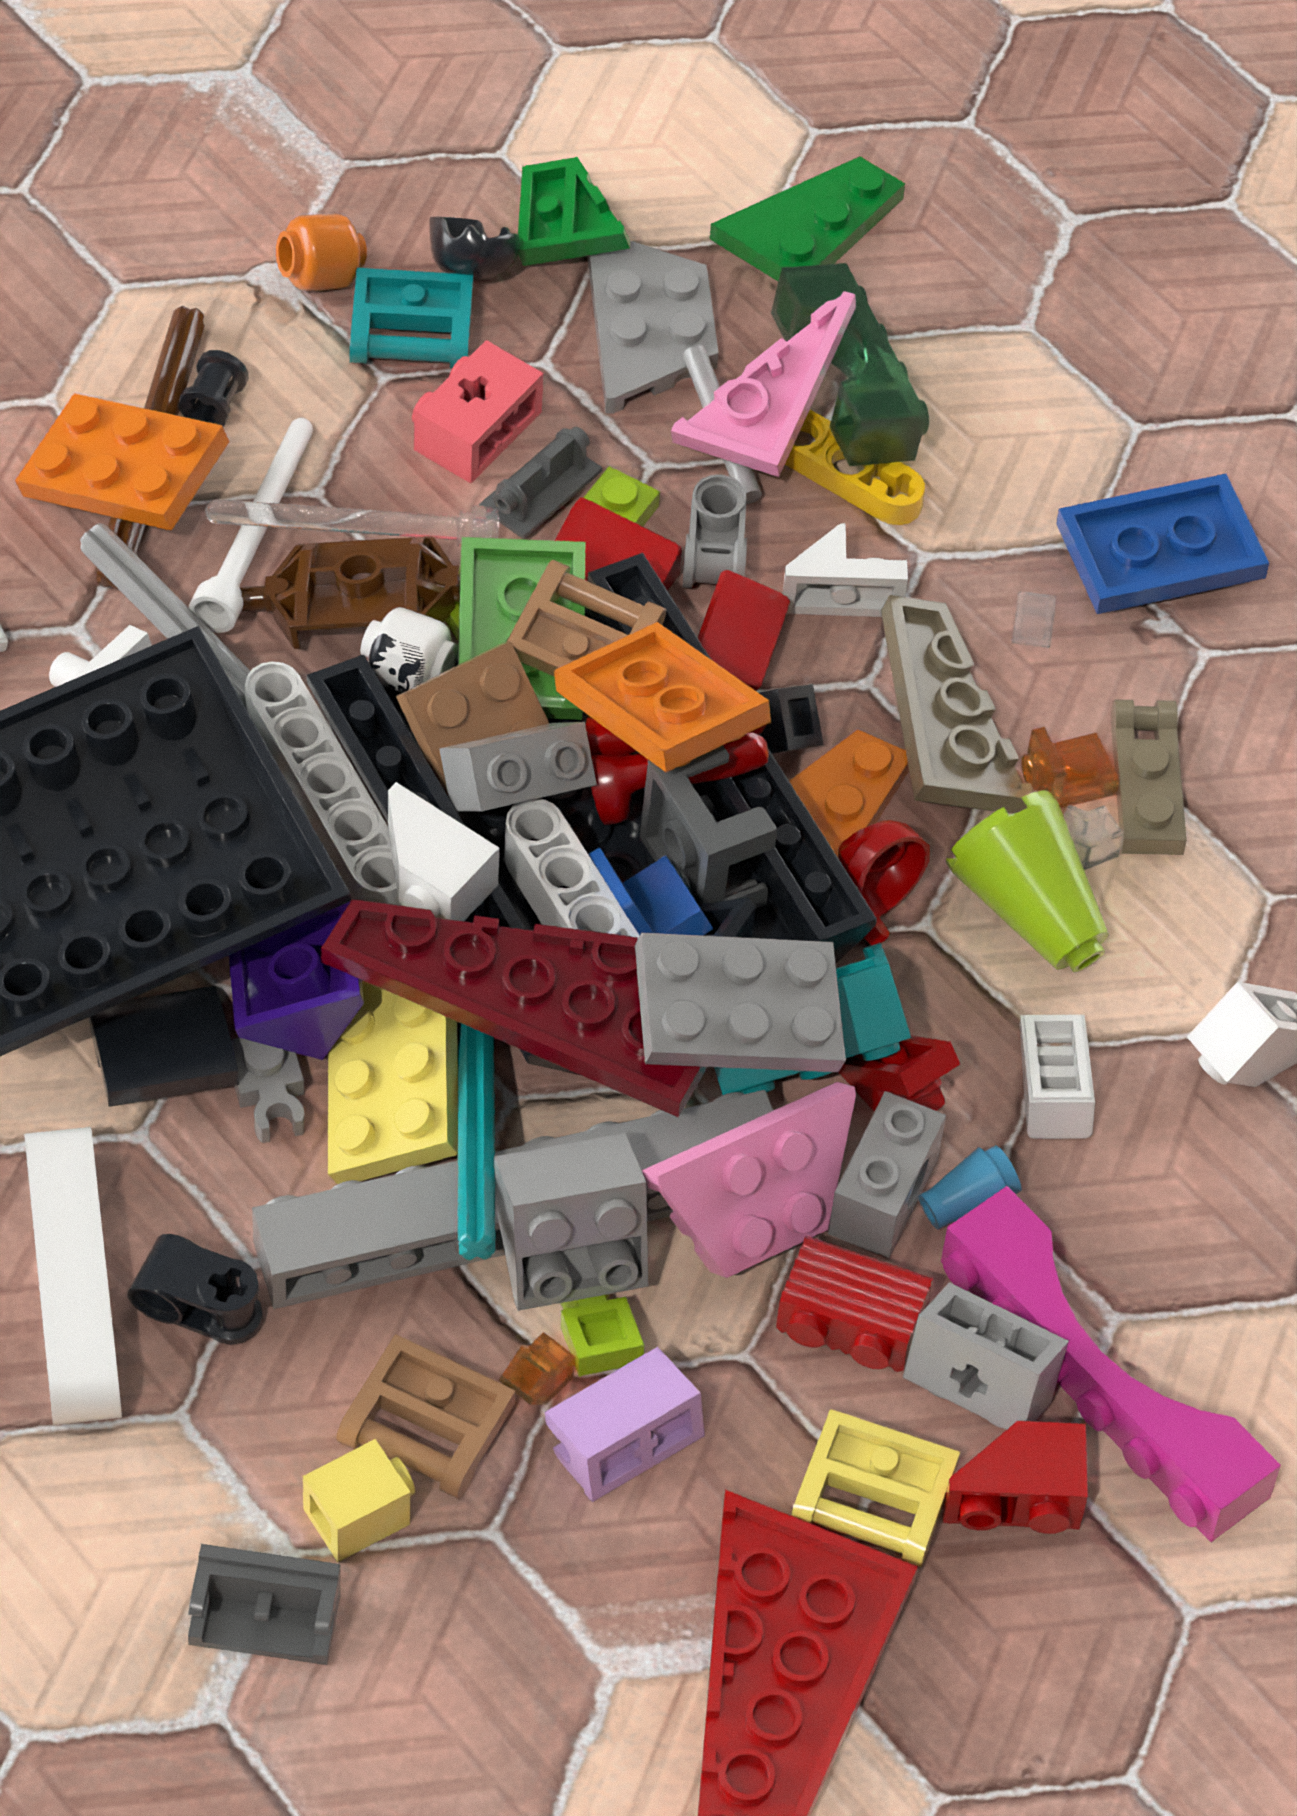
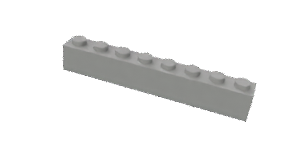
(409, 1220)

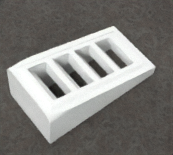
(1057, 1077)

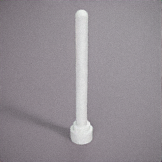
(219, 598)

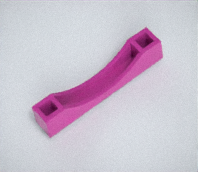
(1194, 1456)

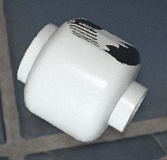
(408, 649)

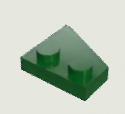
(564, 214)

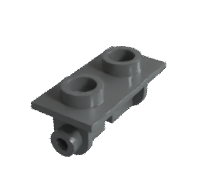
(544, 483)

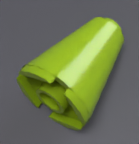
(1034, 881)

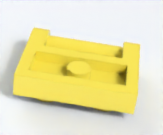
(882, 1468)

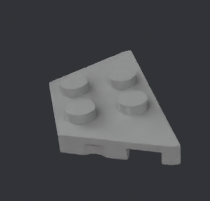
(645, 318)

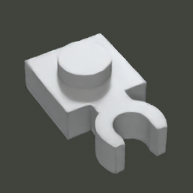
(271, 1082)

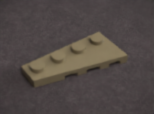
(944, 715)

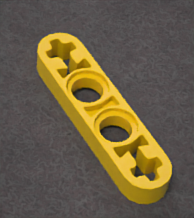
(862, 488)

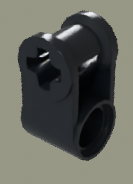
(196, 1287)

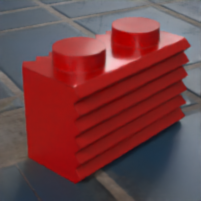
(852, 1304)

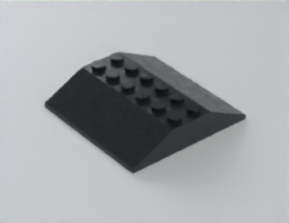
(141, 837)

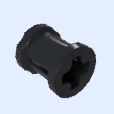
(213, 387)

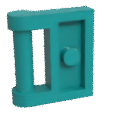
(410, 303)

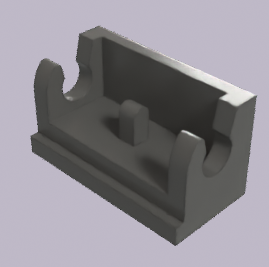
(264, 1604)

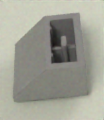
(572, 1220)

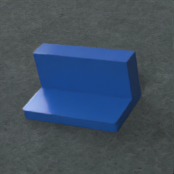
(655, 898)

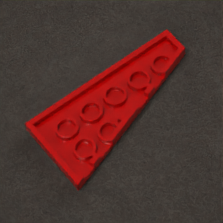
(789, 1656)

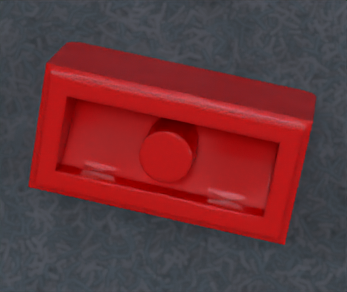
(615, 538)
(743, 626)

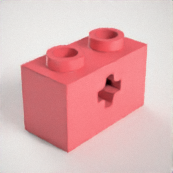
(477, 411)

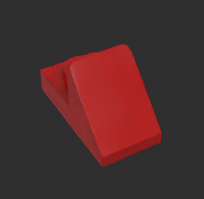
(909, 1073)

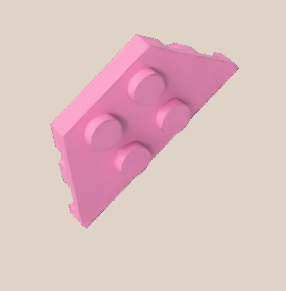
(759, 1182)

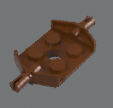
(317, 589)

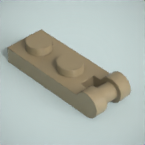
(1149, 778)

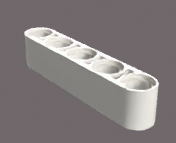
(316, 766)
(555, 862)
(72, 1276)

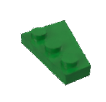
(812, 219)

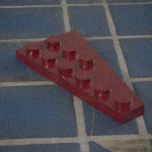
(541, 990)

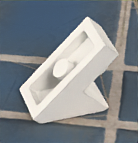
(829, 584)

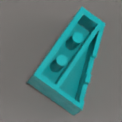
(869, 1016)

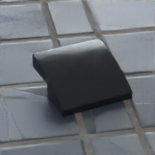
(164, 1046)

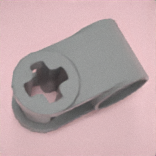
(715, 531)

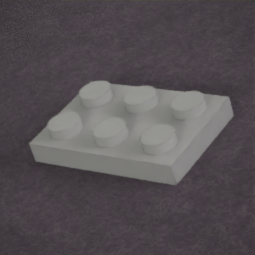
(739, 1002)

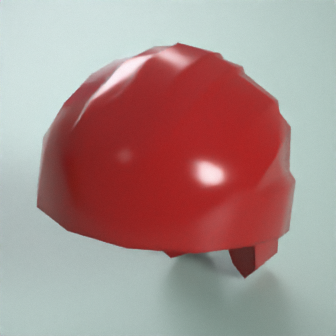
(885, 867)

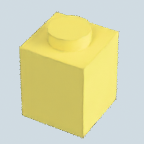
(358, 1499)

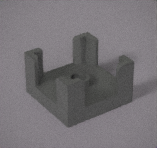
(698, 846)

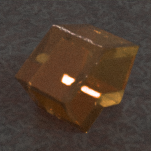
(539, 1370)

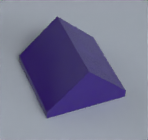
(288, 994)

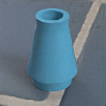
(969, 1185)

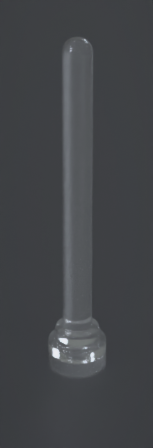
(479, 522)

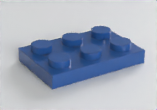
(1162, 543)

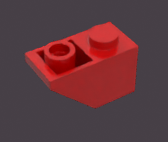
(1023, 1479)

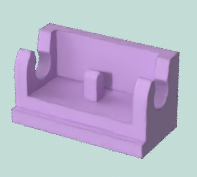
(626, 1423)

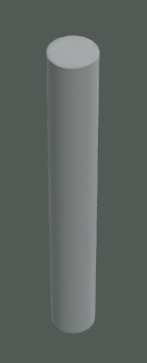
(705, 384)

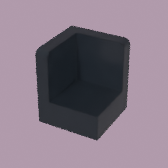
(793, 719)

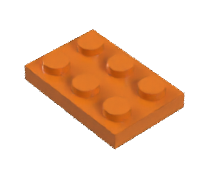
(122, 461)
(662, 696)

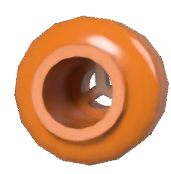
(320, 252)

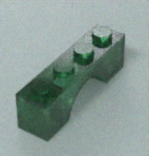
(876, 407)

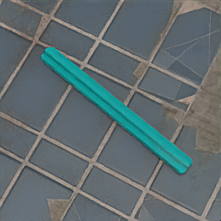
(476, 1143)

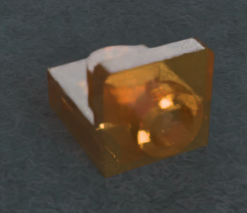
(1069, 769)

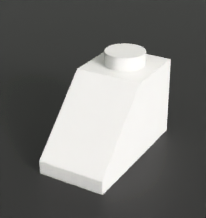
(437, 858)
(1248, 1035)

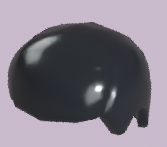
(464, 247)

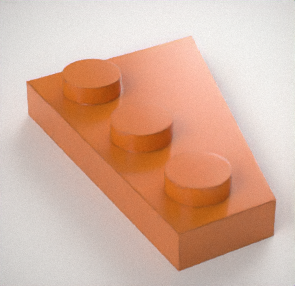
(851, 785)

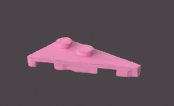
(763, 409)

